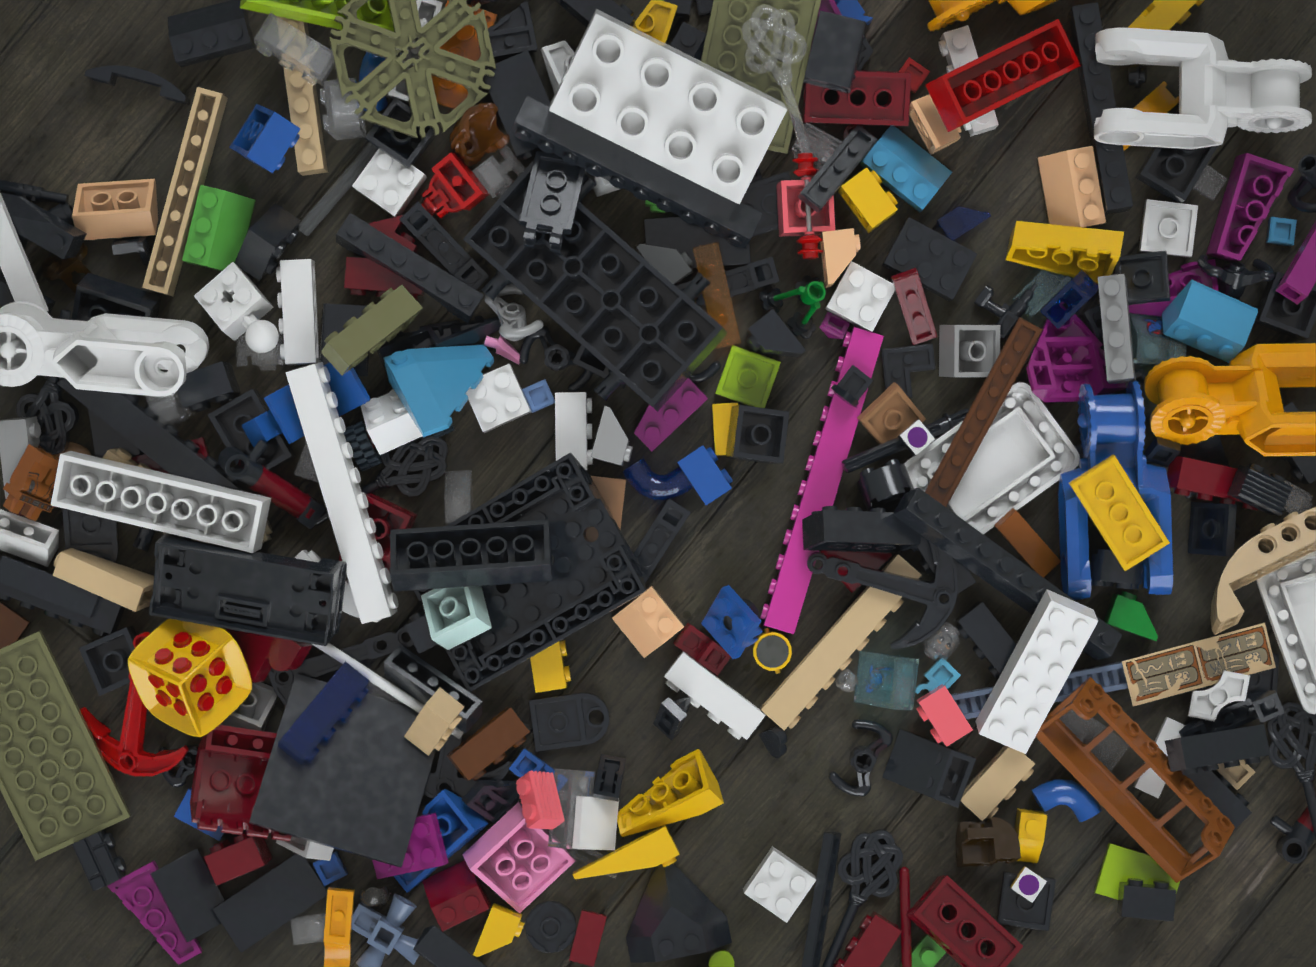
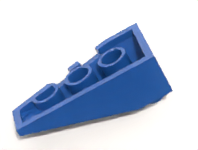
(457, 826)

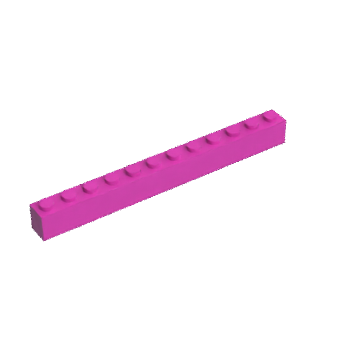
(821, 484)

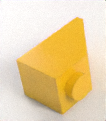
(1031, 833)
(499, 929)

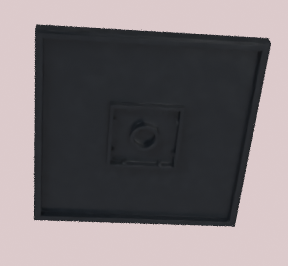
(359, 787)

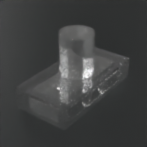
(308, 929)

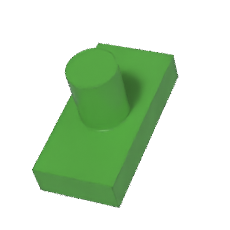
(926, 953)

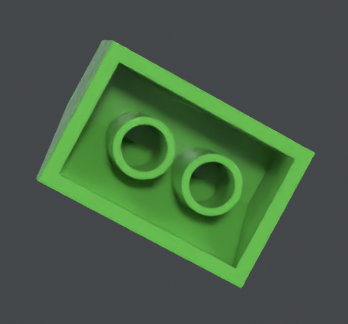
(217, 228)

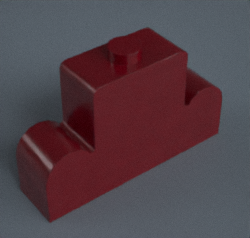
(269, 652)

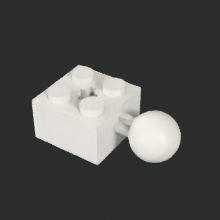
(238, 307)

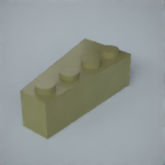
(369, 332)

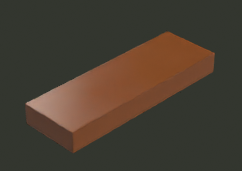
(1027, 543)

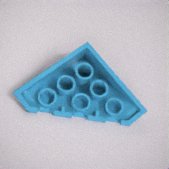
(436, 381)

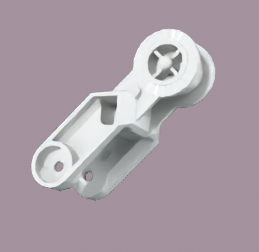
(1211, 91)
(101, 353)

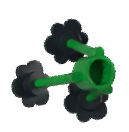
(809, 292)

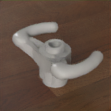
(512, 316)

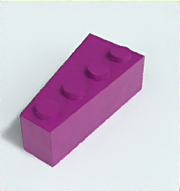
(1246, 203)

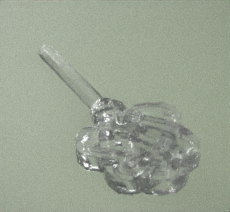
(784, 78)

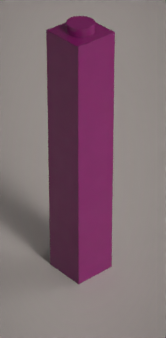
(1302, 271)

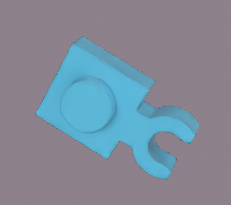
(939, 674)

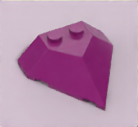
(1066, 360)

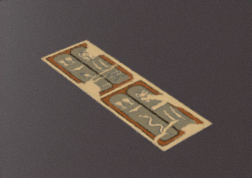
(1198, 664)

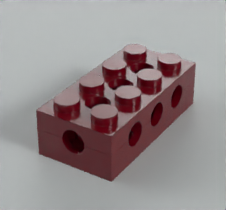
(868, 111)
(963, 910)

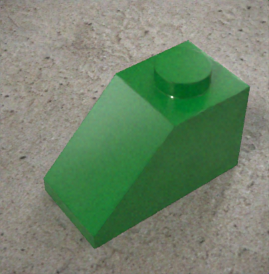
(1130, 616)

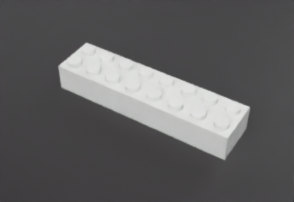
(160, 501)

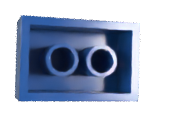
(265, 138)

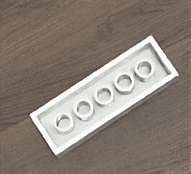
(1036, 671)

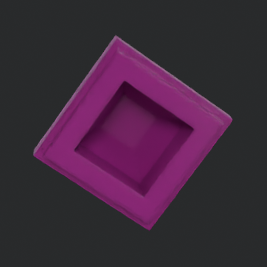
(834, 326)

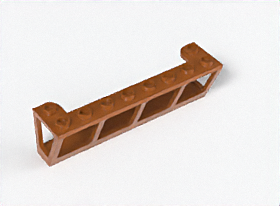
(1115, 796)

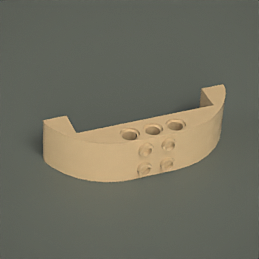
(1251, 564)

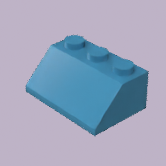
(906, 168)
(1209, 321)

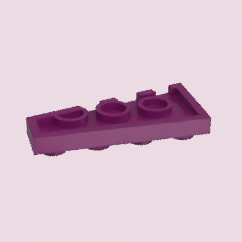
(145, 901)

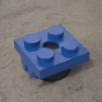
(733, 622)

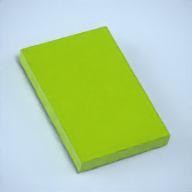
(1127, 863)

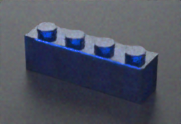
(324, 713)

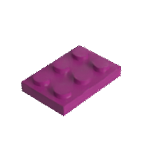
(423, 851)

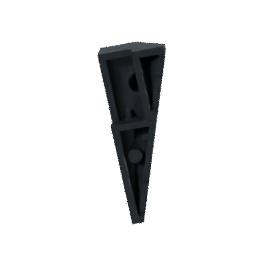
(441, 335)

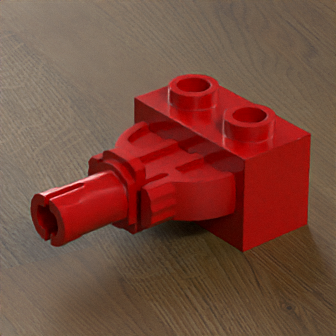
(452, 188)

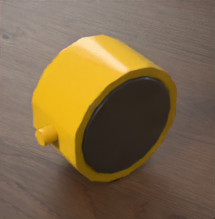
(772, 650)

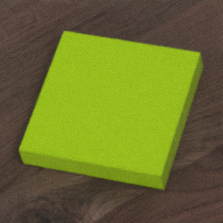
(747, 377)

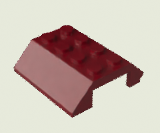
(229, 779)

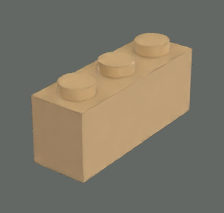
(435, 722)
(996, 782)

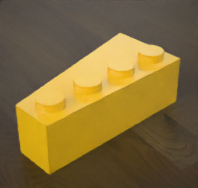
(1164, 14)

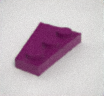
(657, 426)

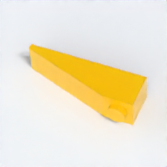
(644, 852)

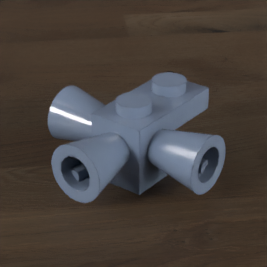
(384, 932)

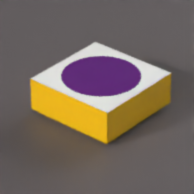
(1028, 884)

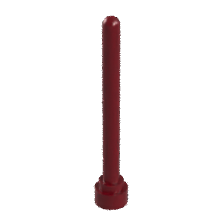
(906, 947)

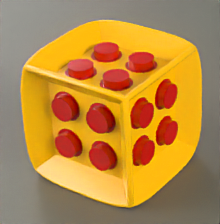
(190, 675)

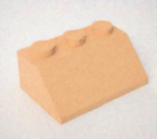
(1072, 188)
(116, 209)

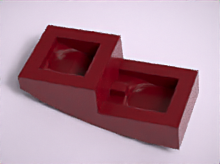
(702, 649)

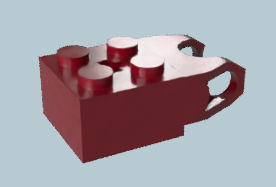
(392, 517)

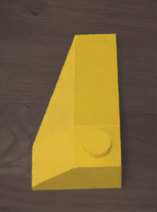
(679, 795)

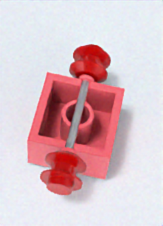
(798, 218)

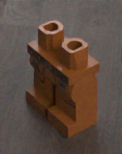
(32, 483)

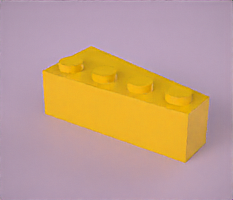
(1065, 248)

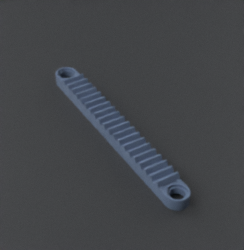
(1109, 676)

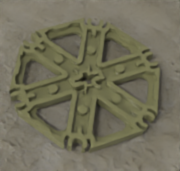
(418, 78)

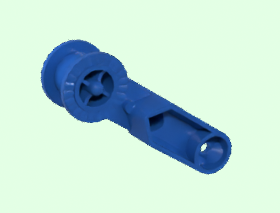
(1111, 427)

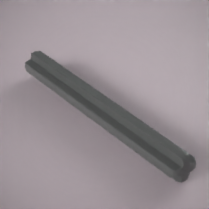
(337, 190)

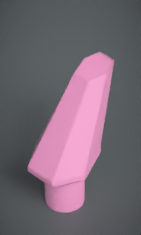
(503, 348)

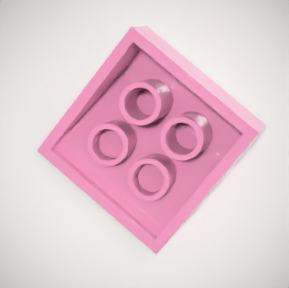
(517, 859)

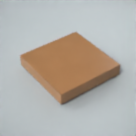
(889, 414)

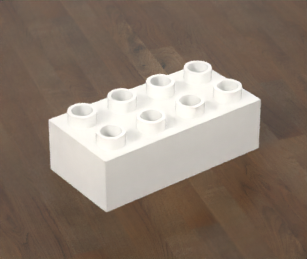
(667, 106)

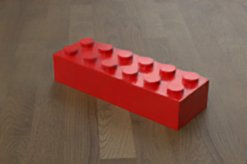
(1002, 75)

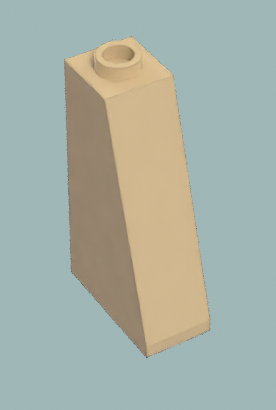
(105, 578)

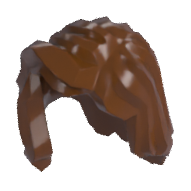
(477, 134)

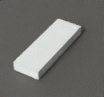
(1150, 781)

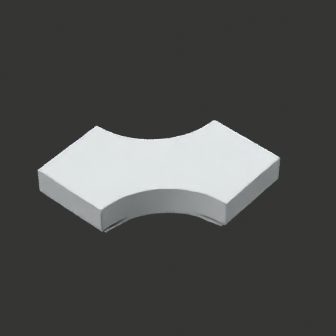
(1228, 689)

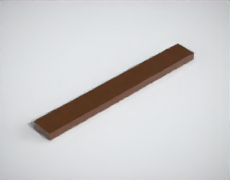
(983, 411)

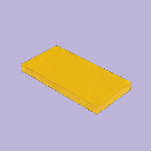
(1119, 512)

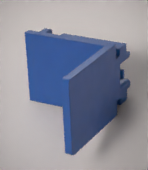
(284, 415)

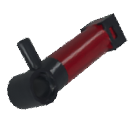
(268, 484)
(1299, 833)

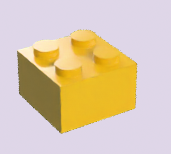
(868, 199)

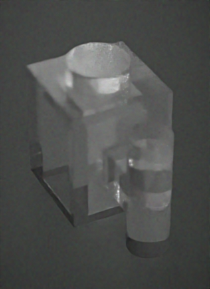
(494, 175)
(266, 361)

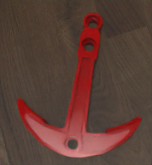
(128, 753)

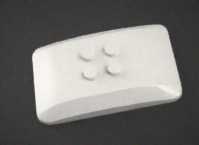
(1012, 465)
(1291, 608)

